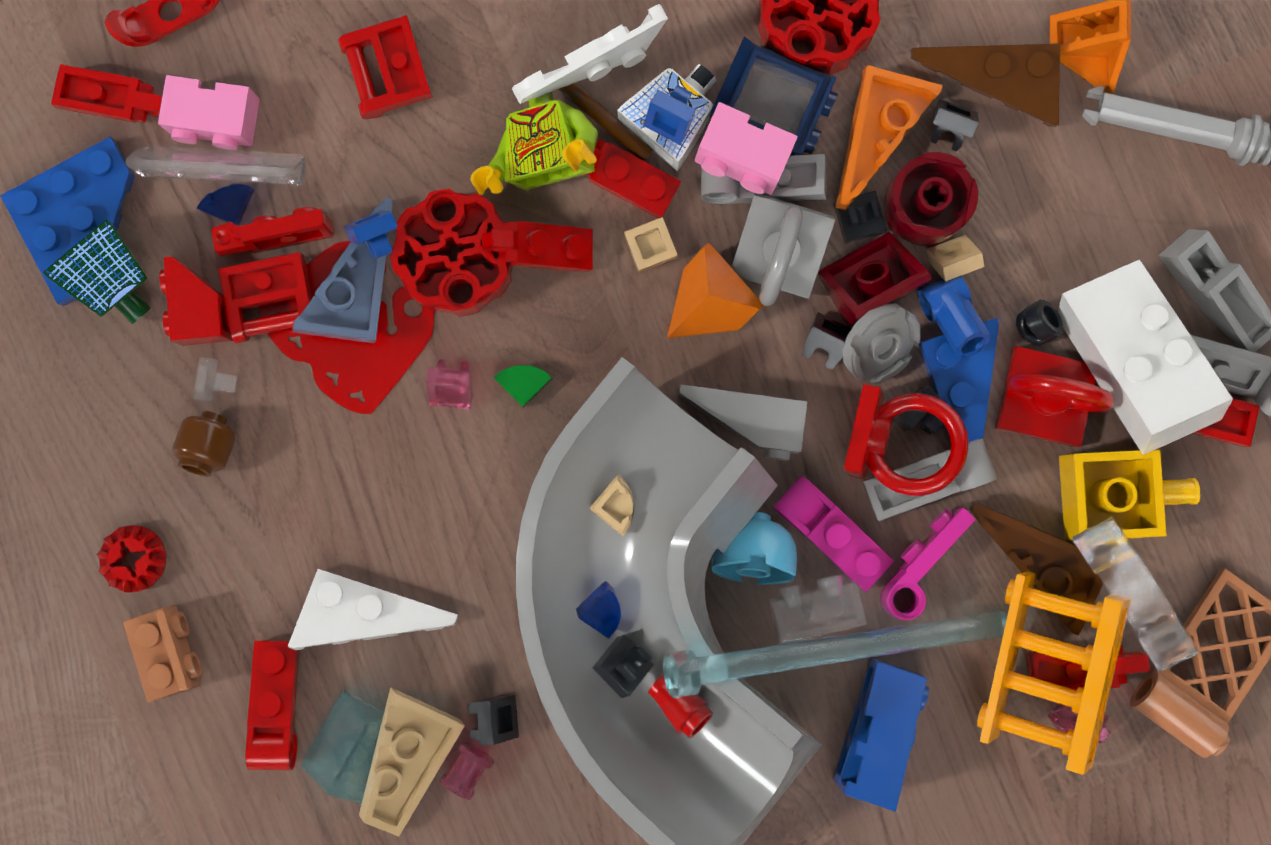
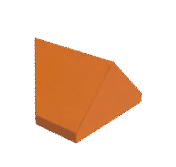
(1094, 40)
(711, 298)

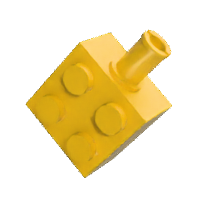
(1120, 487)

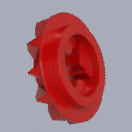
(148, 567)

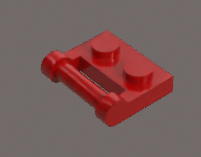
(398, 63)
(263, 284)

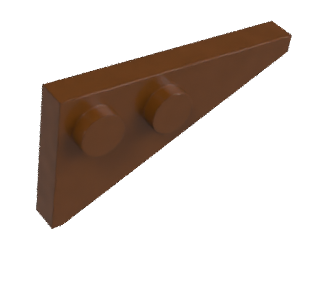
(1057, 562)

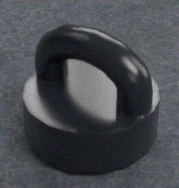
(1042, 321)

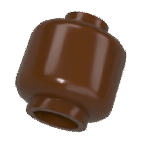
(203, 444)

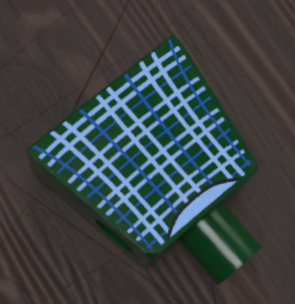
(101, 274)

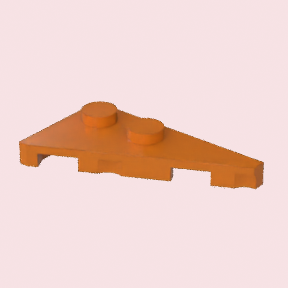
(883, 114)

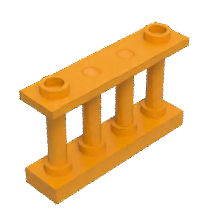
(1098, 660)

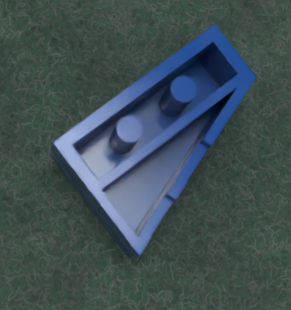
(881, 734)

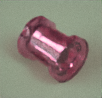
(466, 770)

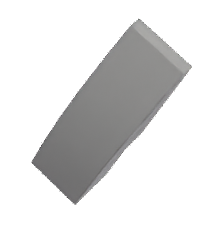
(1219, 288)

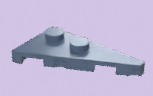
(350, 296)

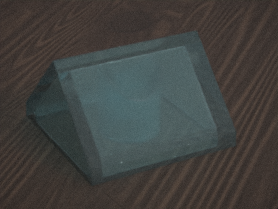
(345, 748)

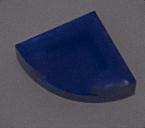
(227, 203)
(601, 610)

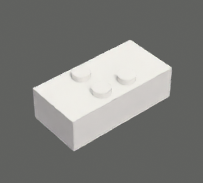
(1143, 357)

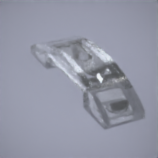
(1127, 575)

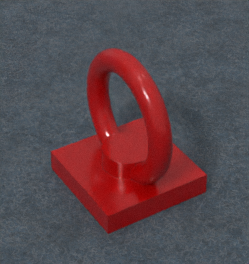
(1049, 397)
(872, 434)

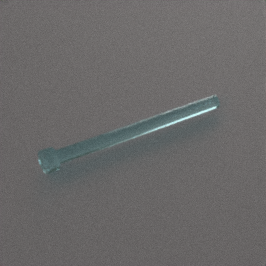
(686, 672)

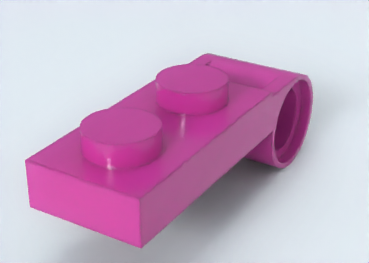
(833, 533)
(920, 559)

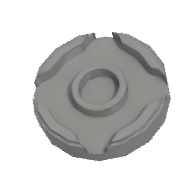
(881, 343)

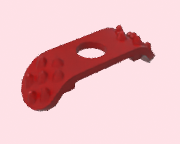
(144, 24)

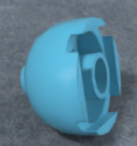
(760, 552)

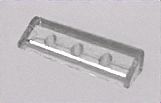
(218, 165)

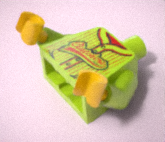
(540, 147)

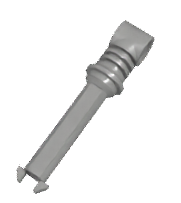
(1243, 140)

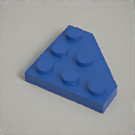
(69, 203)

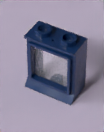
(777, 94)

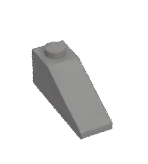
(757, 419)

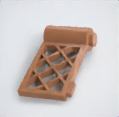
(1188, 712)

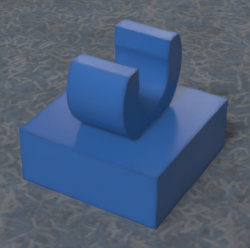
(670, 114)
(372, 232)

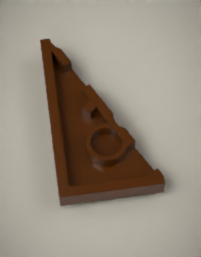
(1017, 75)

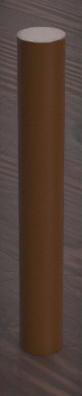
(607, 121)

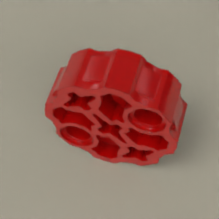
(818, 30)
(422, 223)

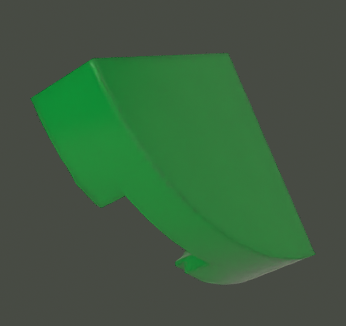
(523, 382)

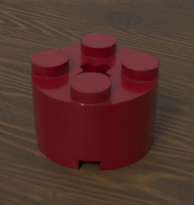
(950, 188)

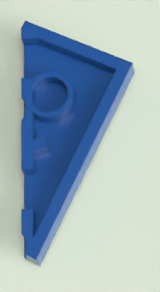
(961, 379)

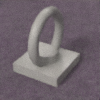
(782, 247)

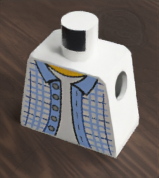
(634, 112)

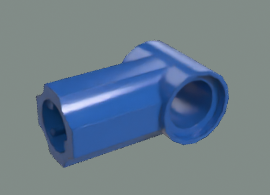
(952, 309)

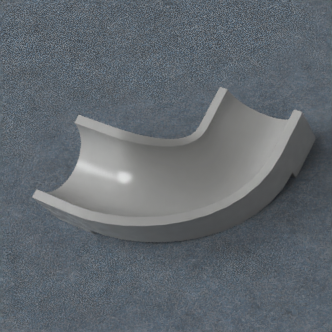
(688, 502)

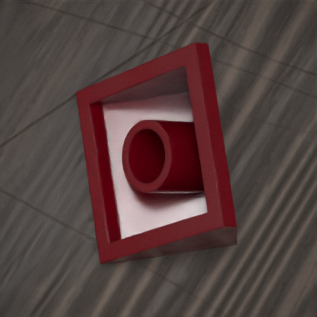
(872, 277)

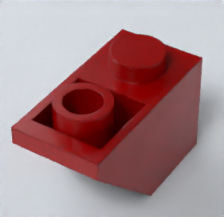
(194, 306)

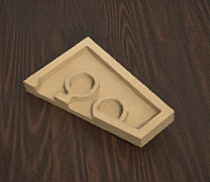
(405, 760)

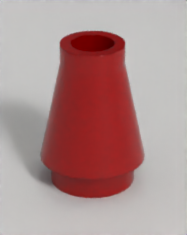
(686, 713)

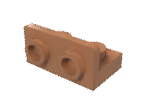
(163, 652)

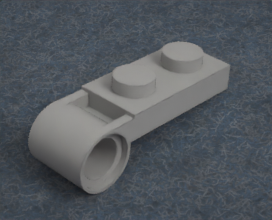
(801, 180)
(1240, 370)
(976, 472)

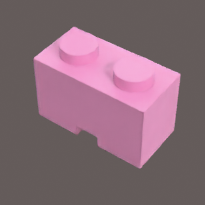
(218, 115)
(744, 151)

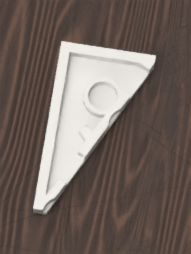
(596, 57)
(348, 610)

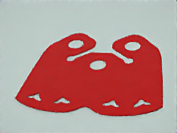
(360, 365)

